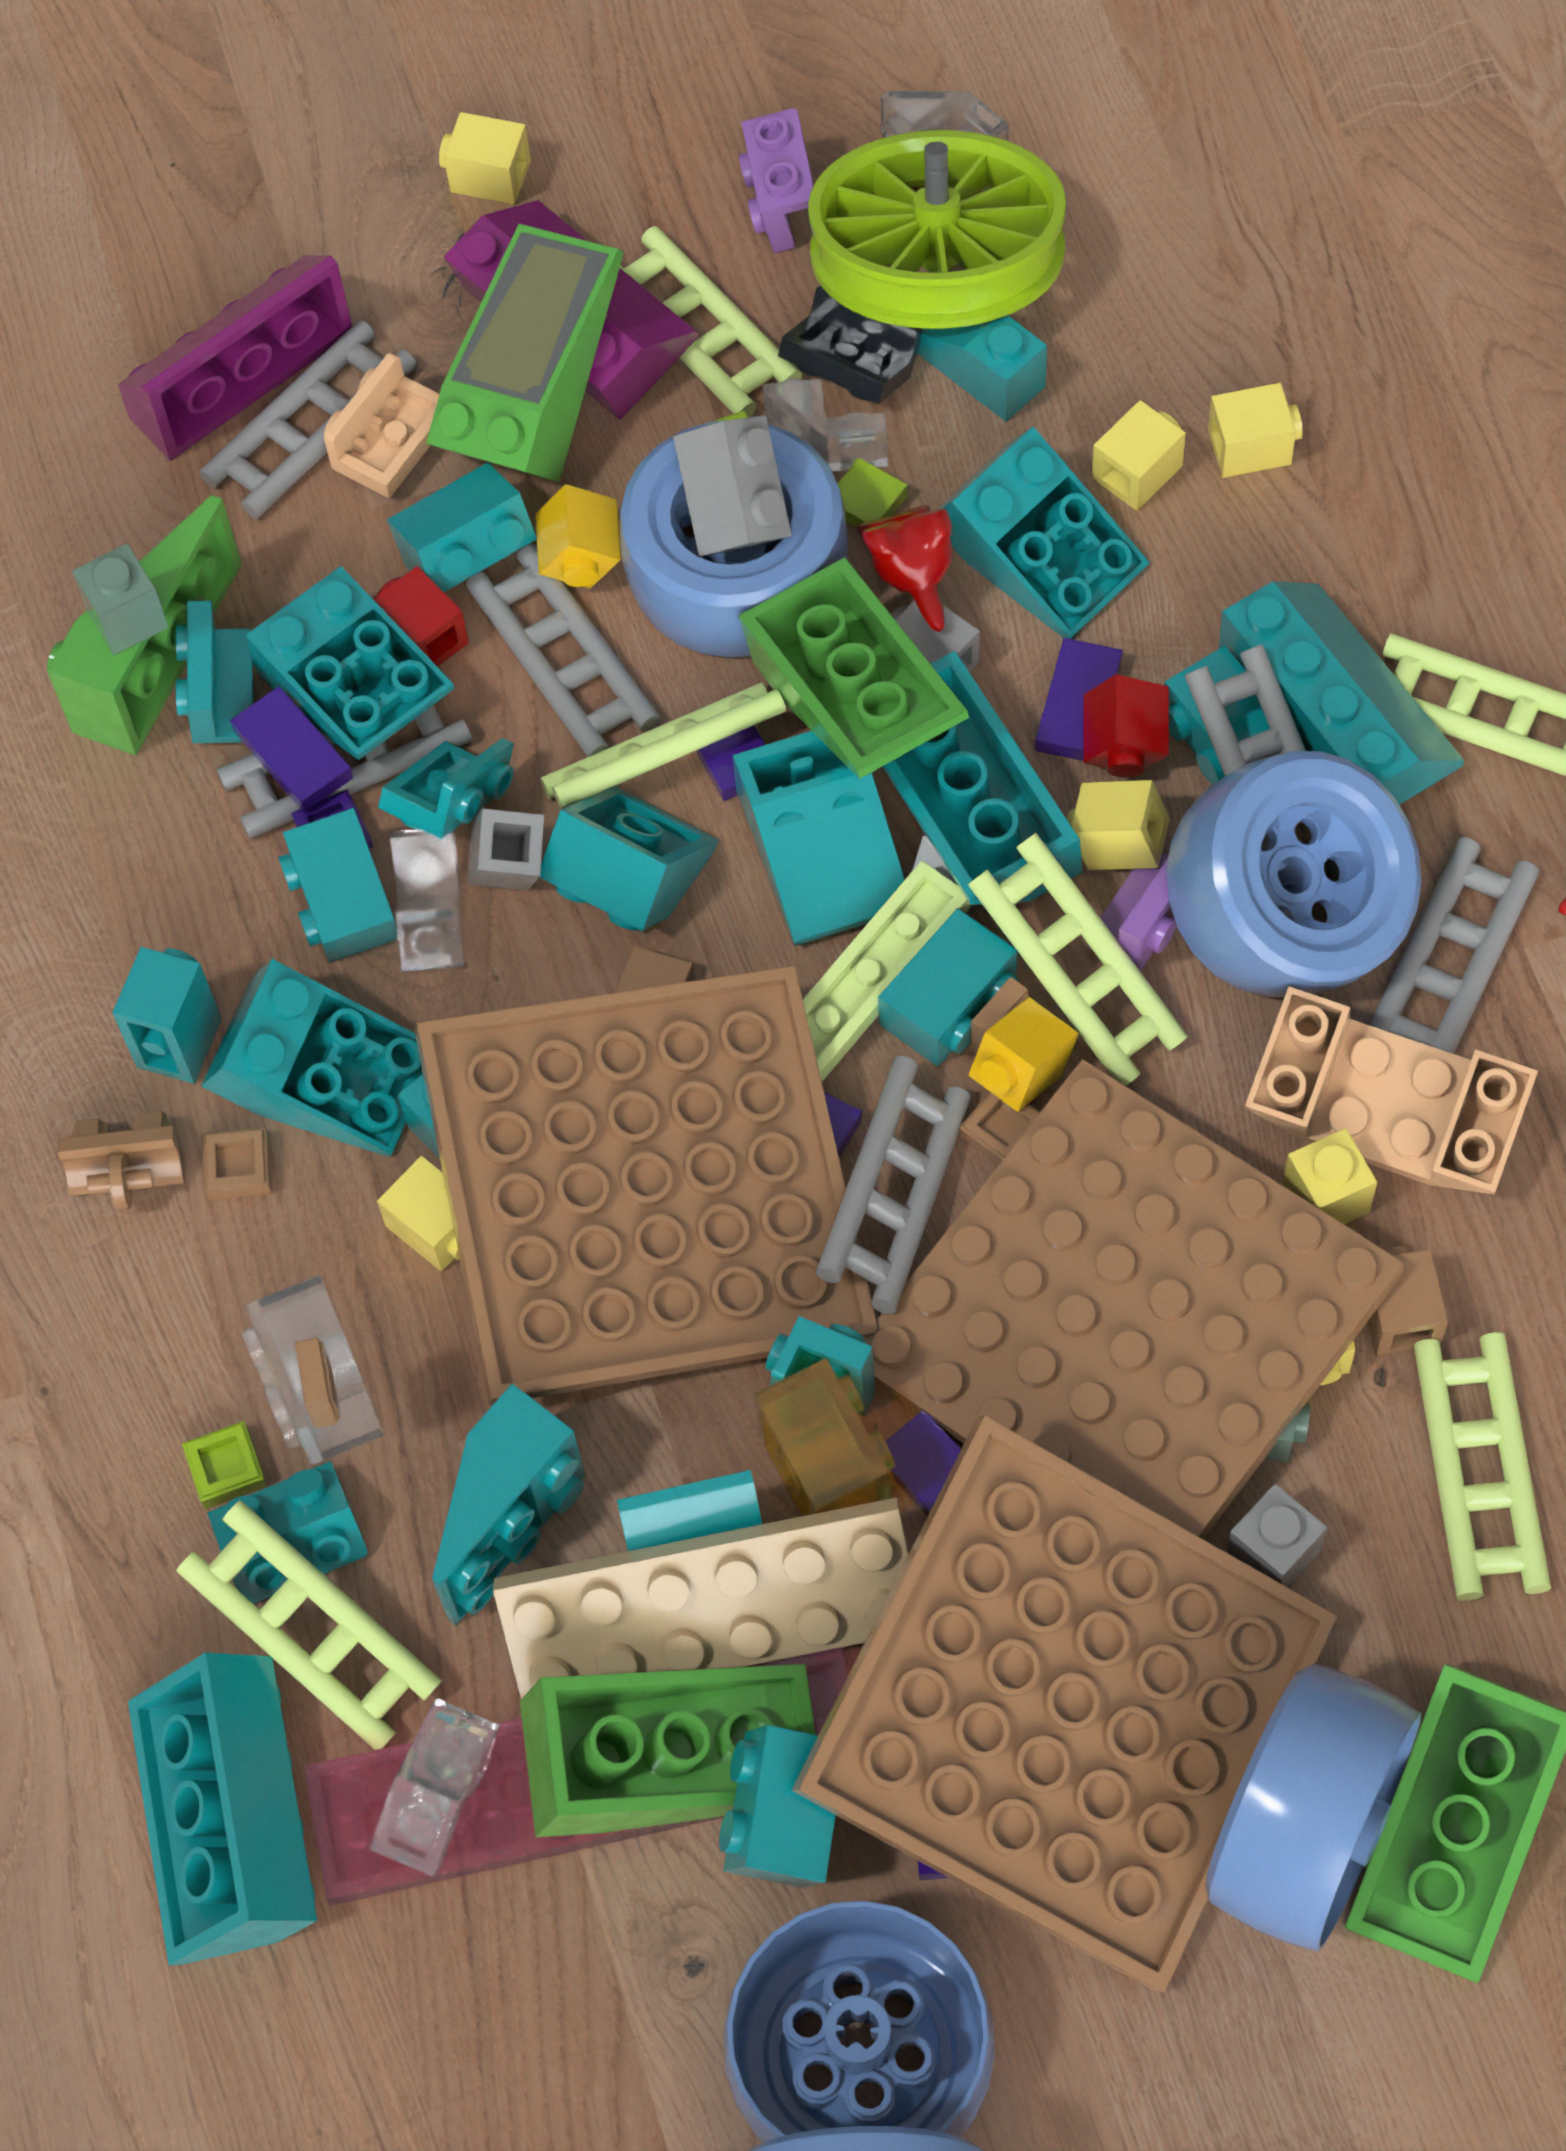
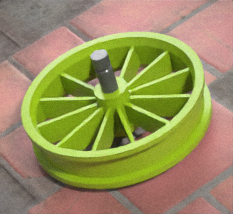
(871, 218)

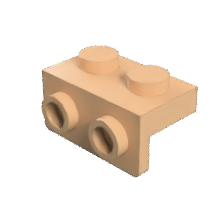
(381, 428)

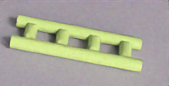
(733, 326)
(1470, 679)
(662, 744)
(1116, 970)
(1459, 1499)
(315, 1669)

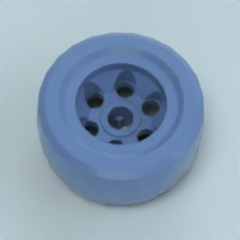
(700, 597)
(1263, 930)
(1311, 1805)
(889, 1956)

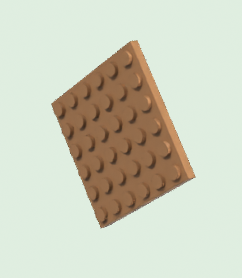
(638, 1180)
(1131, 1303)
(1062, 1702)

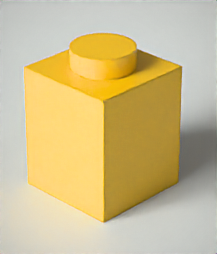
(577, 536)
(1023, 1054)

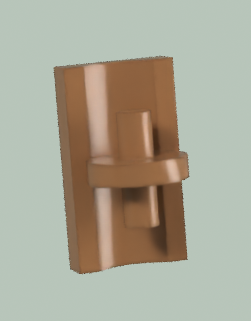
(121, 1160)

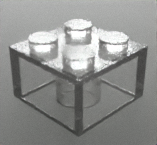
(299, 1315)

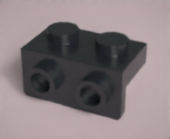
(851, 349)

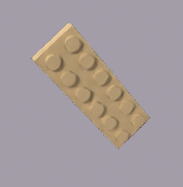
(707, 1598)

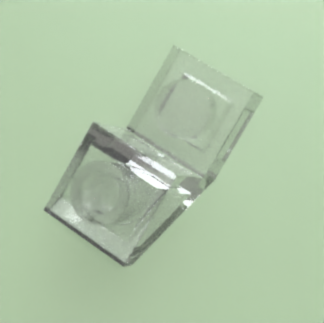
(938, 110)
(800, 409)
(427, 901)
(433, 1787)

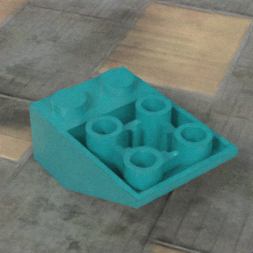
(1041, 535)
(346, 664)
(817, 835)
(315, 1061)
(509, 1482)

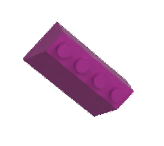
(638, 334)
(238, 355)

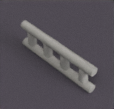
(272, 424)
(557, 684)
(1281, 736)
(379, 766)
(1438, 921)
(863, 1199)

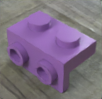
(778, 171)
(1142, 914)

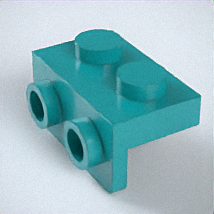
(217, 675)
(448, 787)
(812, 1342)
(309, 1515)

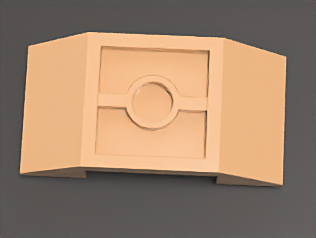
(1398, 1098)

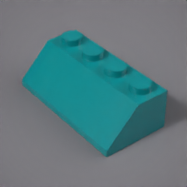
(1339, 687)
(980, 793)
(221, 1808)

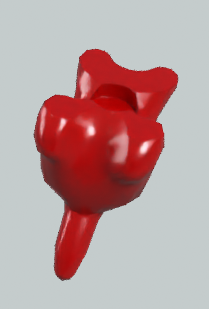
(913, 555)

